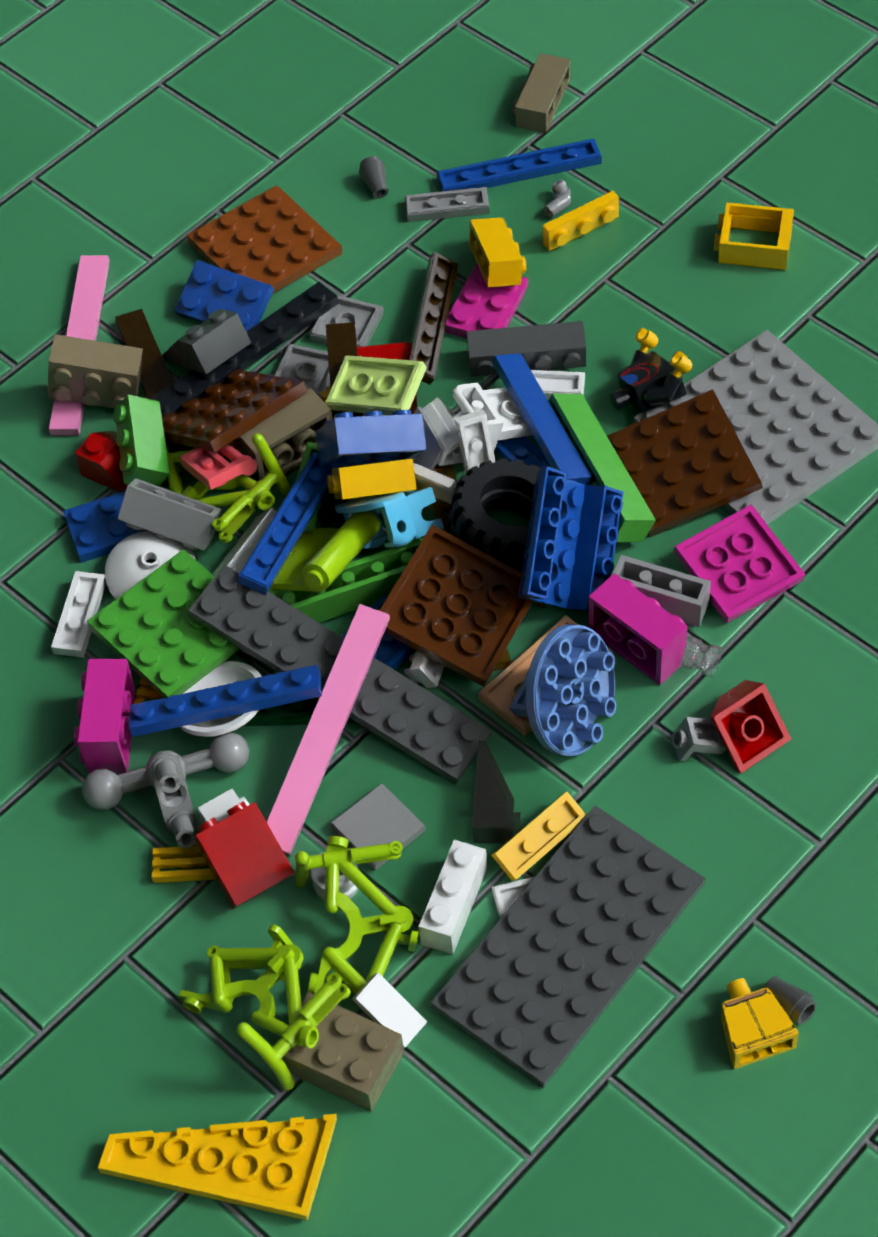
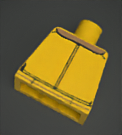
(755, 1025)

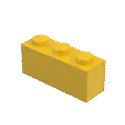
(496, 252)

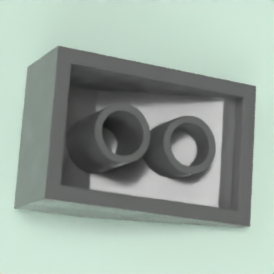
(210, 342)

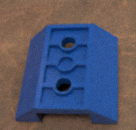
(569, 540)

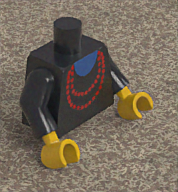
(649, 377)

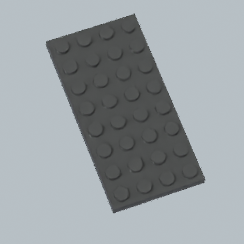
(568, 945)

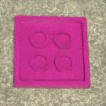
(741, 562)

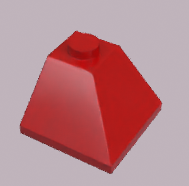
(100, 460)
(749, 724)

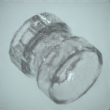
(701, 656)

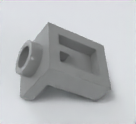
(696, 736)

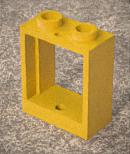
(760, 219)
(372, 479)

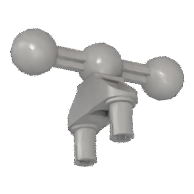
(167, 774)

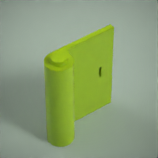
(326, 553)

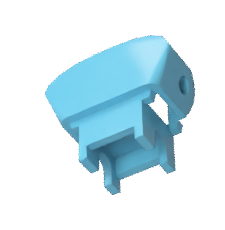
(400, 514)

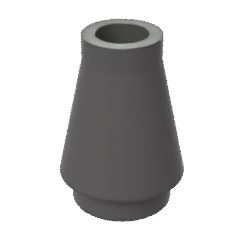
(374, 175)
(795, 1001)

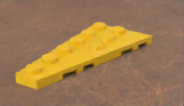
(238, 1163)

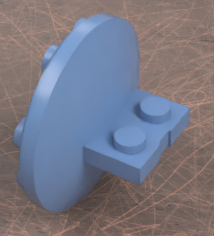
(568, 689)

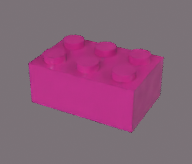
(637, 628)
(105, 715)

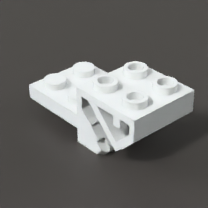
(501, 412)

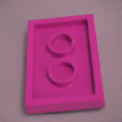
(483, 306)

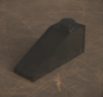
(494, 804)

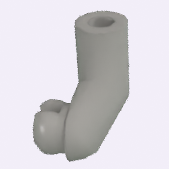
(561, 198)

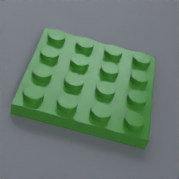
(154, 630)

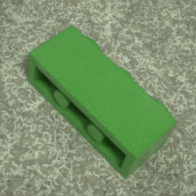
(141, 440)

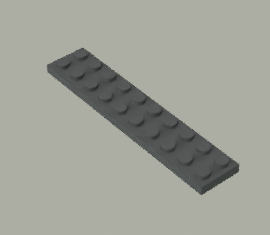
(387, 700)

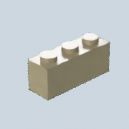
(542, 93)

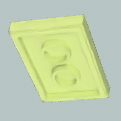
(375, 385)

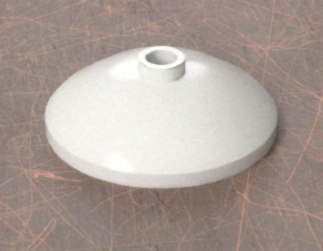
(128, 563)
(224, 674)

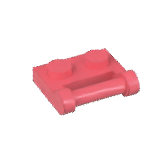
(214, 469)

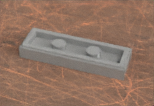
(446, 204)

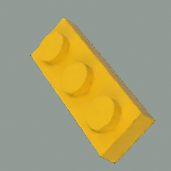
(581, 220)
(539, 836)

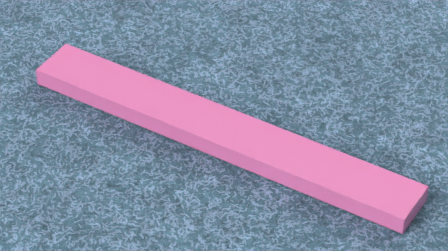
(83, 324)
(326, 725)

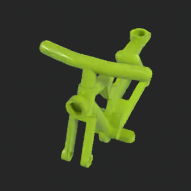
(242, 501)
(394, 920)
(282, 964)

